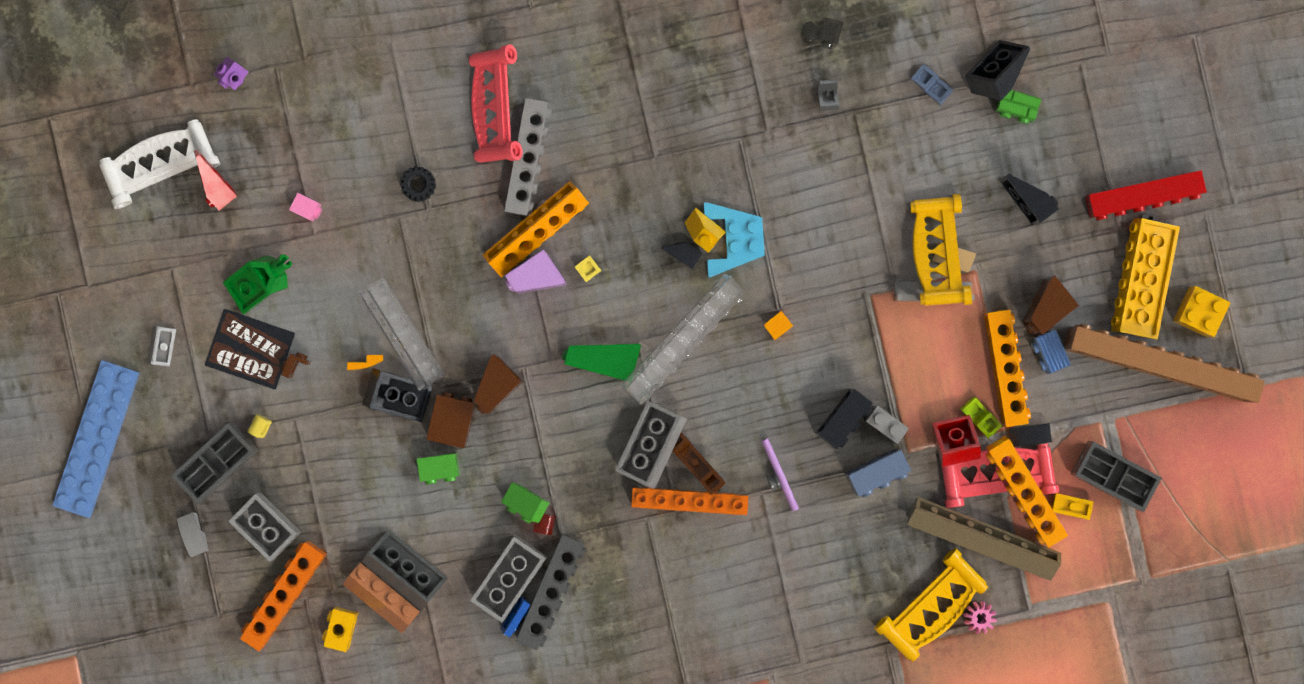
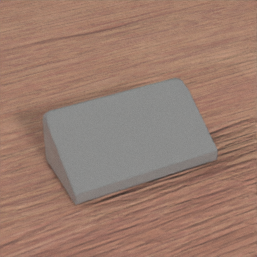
(161, 346)

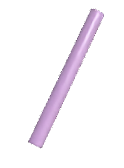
(778, 470)

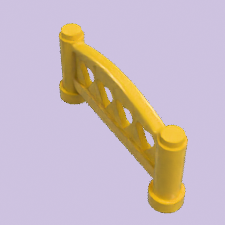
(951, 289)
(957, 572)

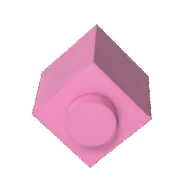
(306, 207)

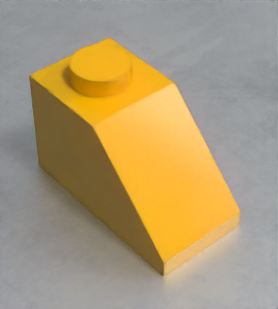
(703, 230)

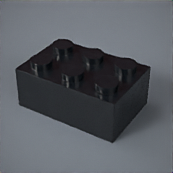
(844, 418)

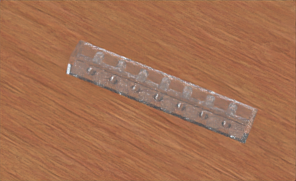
(683, 339)

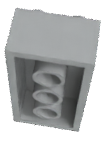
(651, 444)
(508, 578)

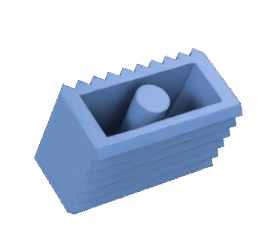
(1050, 352)

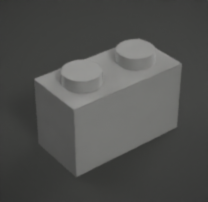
(886, 424)

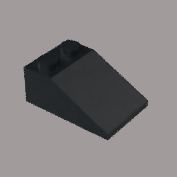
(997, 70)
(1032, 201)
(396, 395)

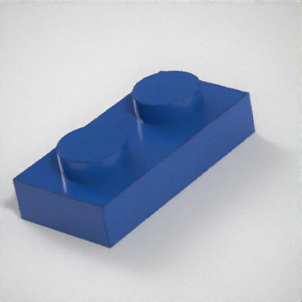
(512, 621)

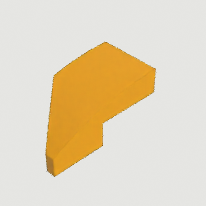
(371, 361)

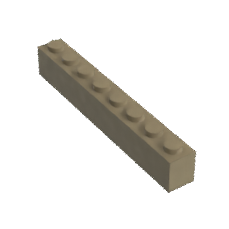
(984, 538)

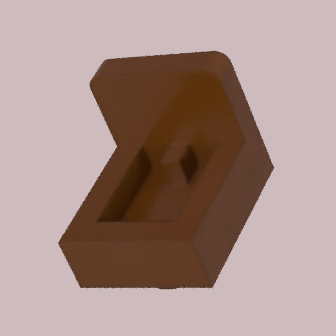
(289, 366)

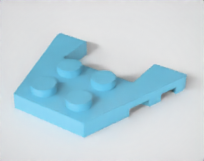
(743, 238)

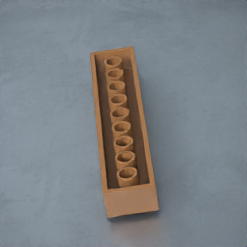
(1162, 364)

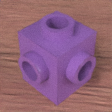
(230, 74)

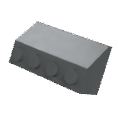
(404, 570)

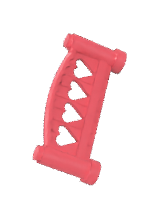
(501, 146)
(958, 487)

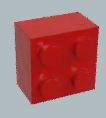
(956, 440)

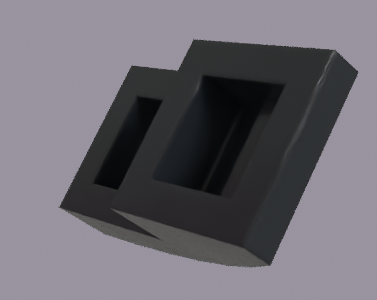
(1030, 435)

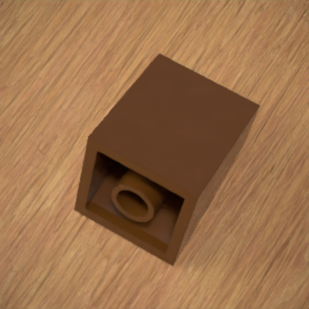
(1048, 306)
(495, 385)

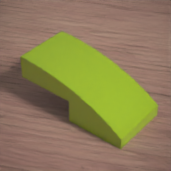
(981, 417)

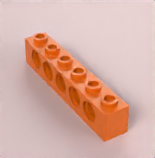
(689, 500)
(258, 639)

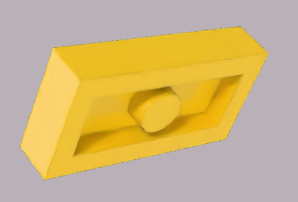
(1072, 506)

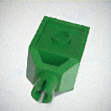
(258, 281)

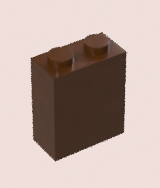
(451, 420)

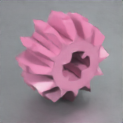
(987, 617)

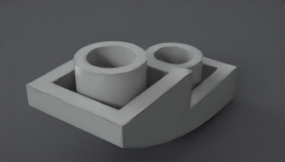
(191, 533)

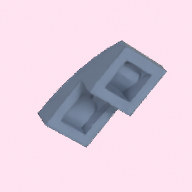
(932, 85)

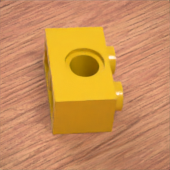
(347, 619)

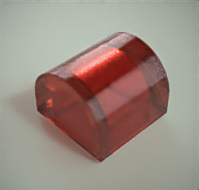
(545, 525)

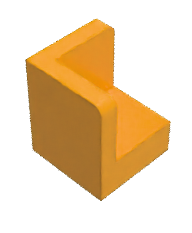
(778, 325)

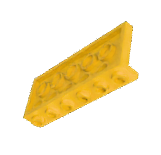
(1145, 278)

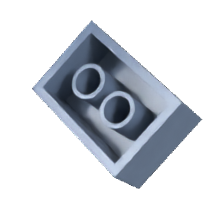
(878, 473)

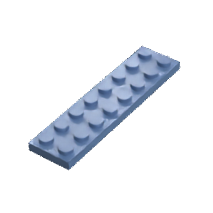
(96, 439)

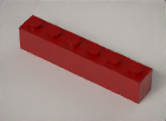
(1145, 194)

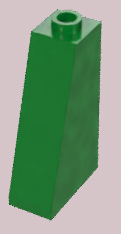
(609, 360)

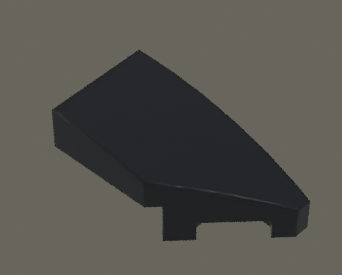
(683, 252)

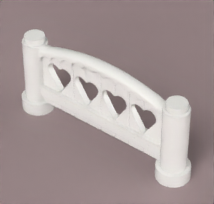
(122, 185)

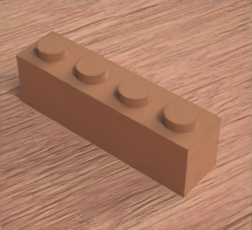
(381, 597)

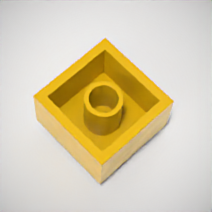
(1201, 311)

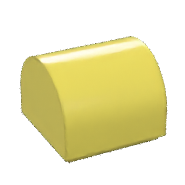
(259, 426)

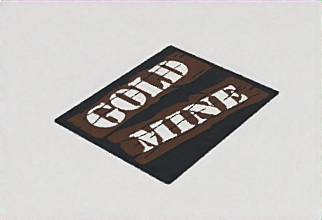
(249, 349)

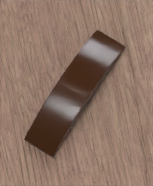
(698, 465)

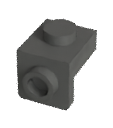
(828, 95)

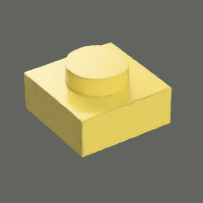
(588, 268)

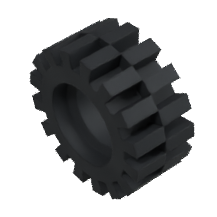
(418, 195)

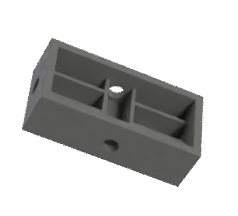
(215, 463)
(1116, 476)

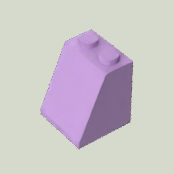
(535, 275)

